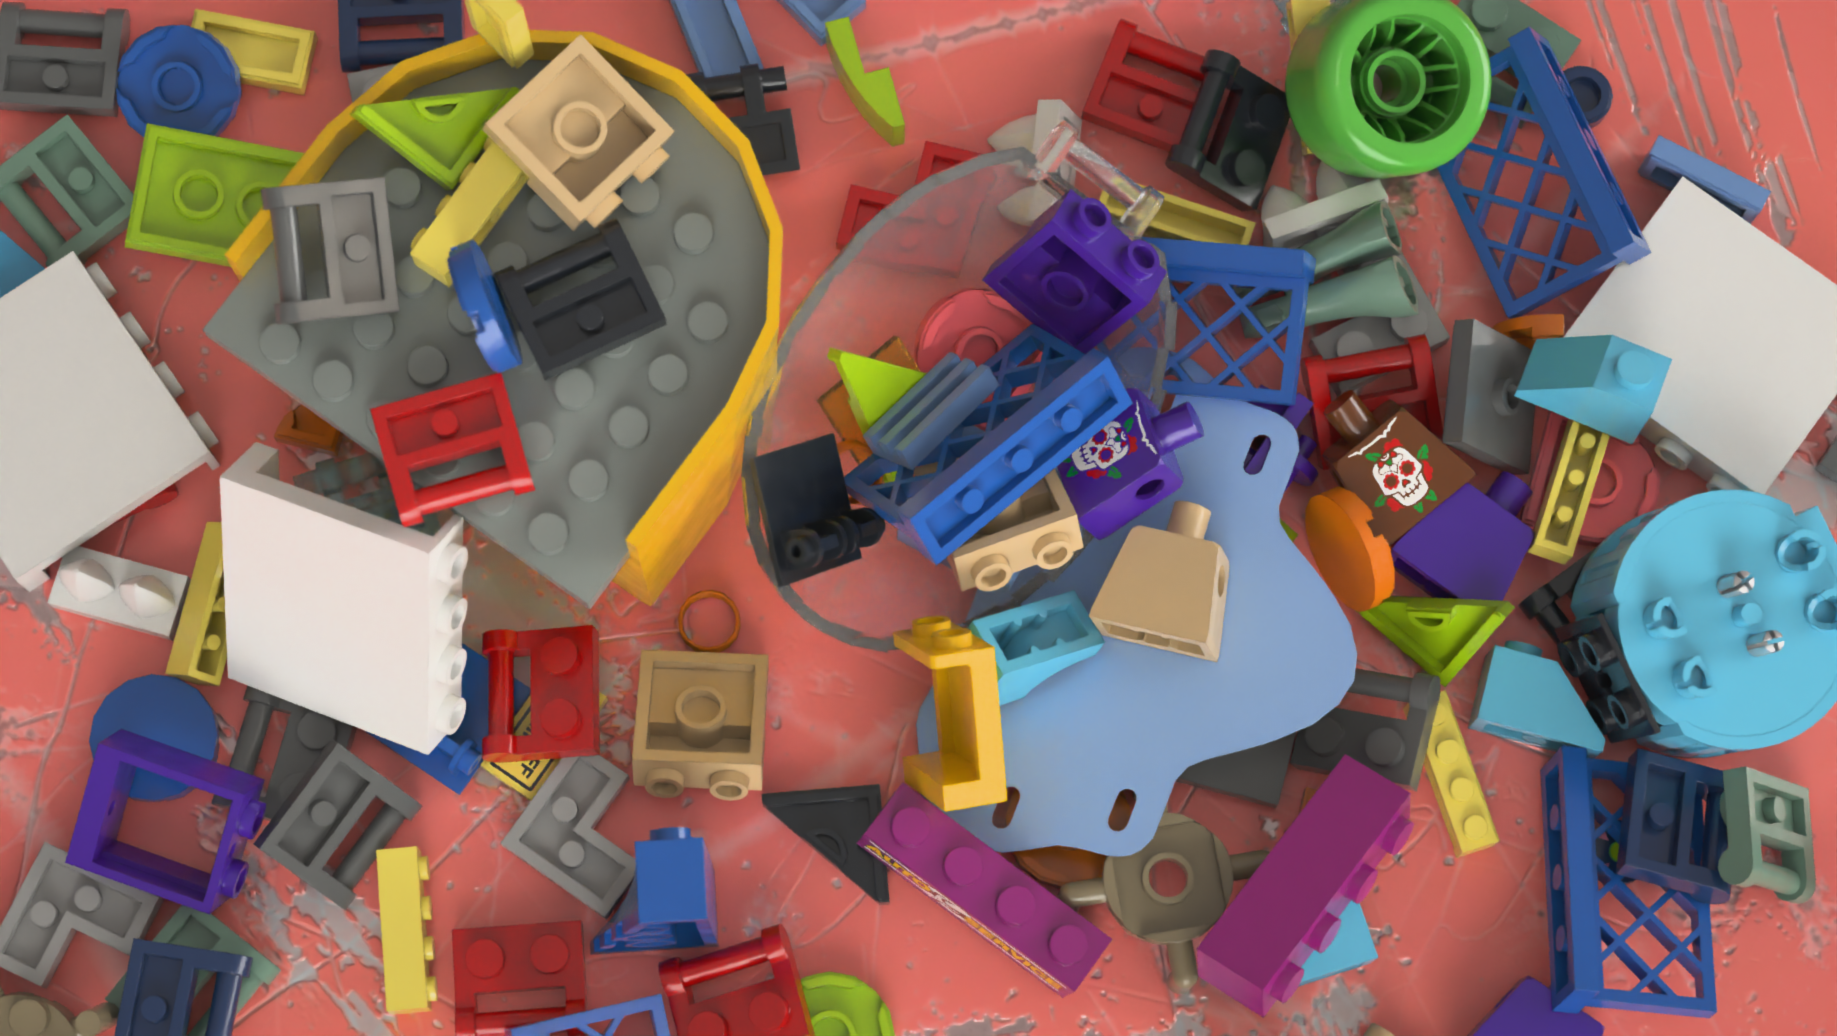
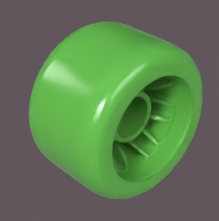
(1431, 81)

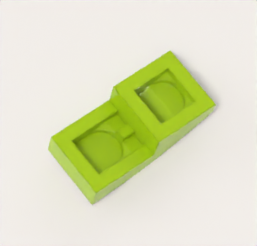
(869, 92)

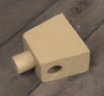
(1167, 587)

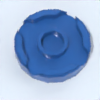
(179, 81)
(485, 305)
(164, 712)

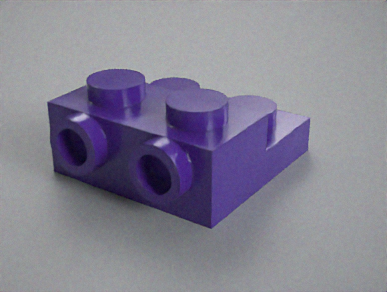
(1077, 273)

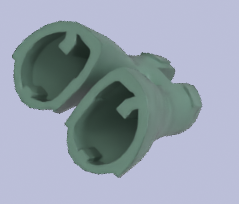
(1374, 290)

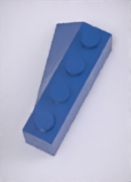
(668, 900)

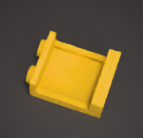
(970, 754)

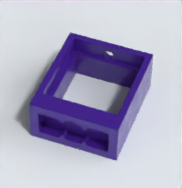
(104, 803)

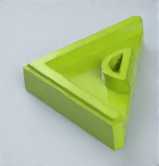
(436, 131)
(872, 387)
(1438, 631)

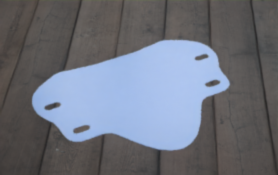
(1150, 713)

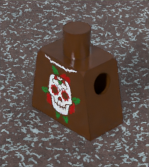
(1391, 463)

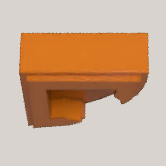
(1532, 327)
(308, 431)

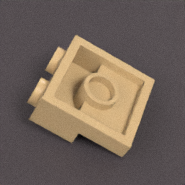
(580, 135)
(1031, 531)
(700, 723)

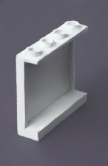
(1744, 337)
(81, 418)
(342, 606)

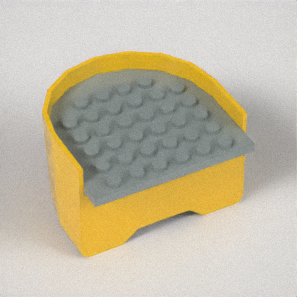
(622, 449)

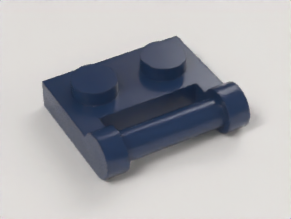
(357, 13)
(1660, 824)
(163, 986)

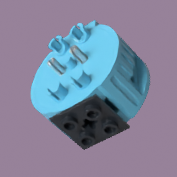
(1708, 625)

